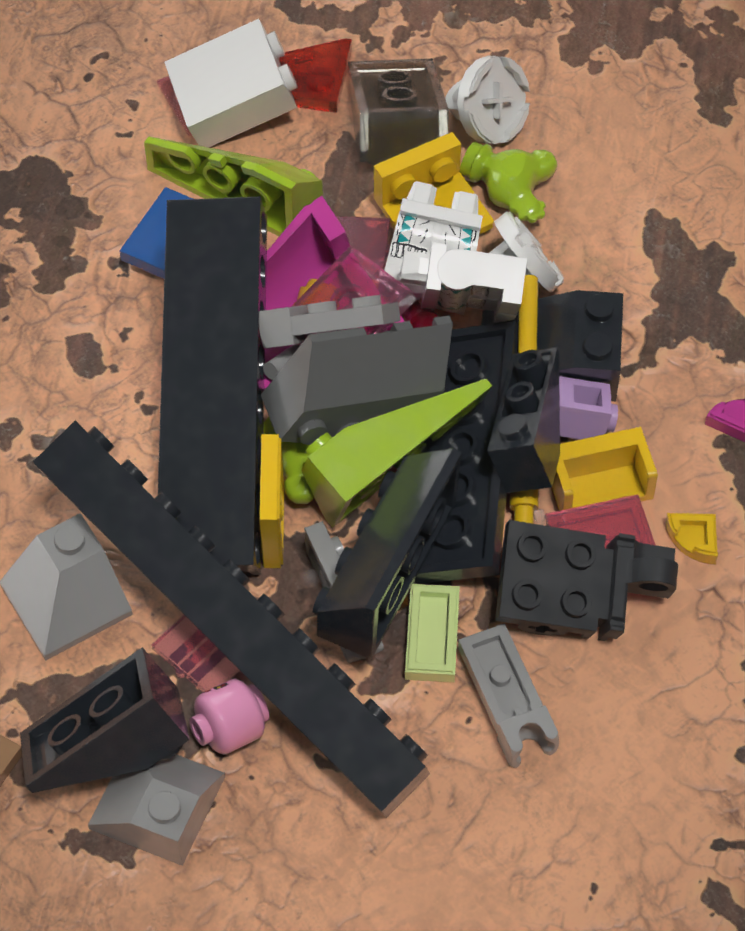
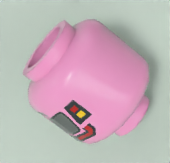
(229, 716)

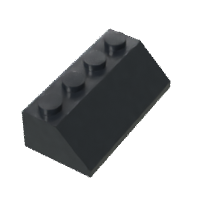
(388, 552)

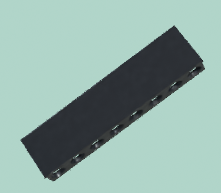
(214, 371)

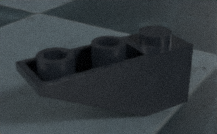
(528, 422)

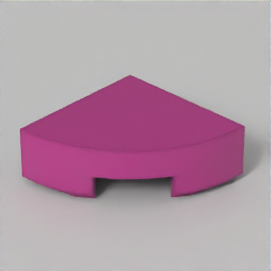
(728, 418)

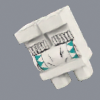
(424, 223)
(465, 280)

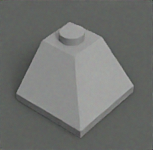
(65, 588)
(158, 806)

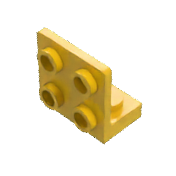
(429, 163)

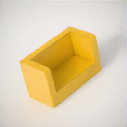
(604, 469)

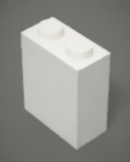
(232, 83)

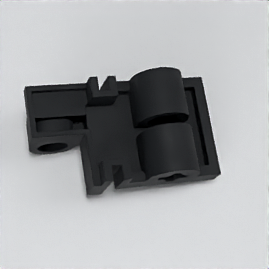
(572, 583)

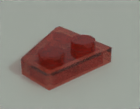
(319, 74)

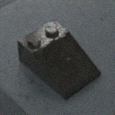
(395, 106)

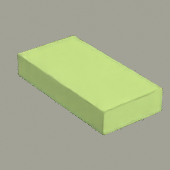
(432, 633)

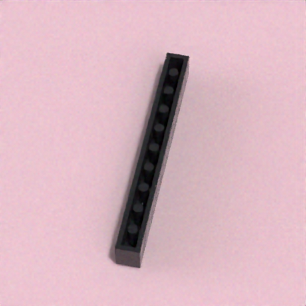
(233, 619)

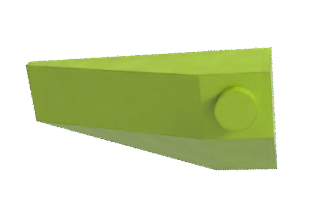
(232, 175)
(353, 463)

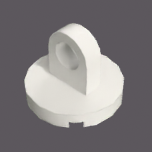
(491, 99)
(522, 243)

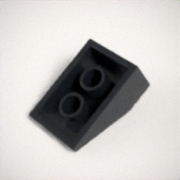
(584, 330)
(107, 728)

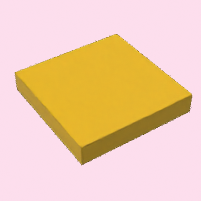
(272, 501)

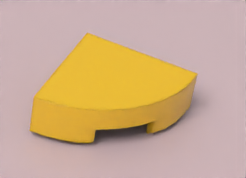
(694, 535)

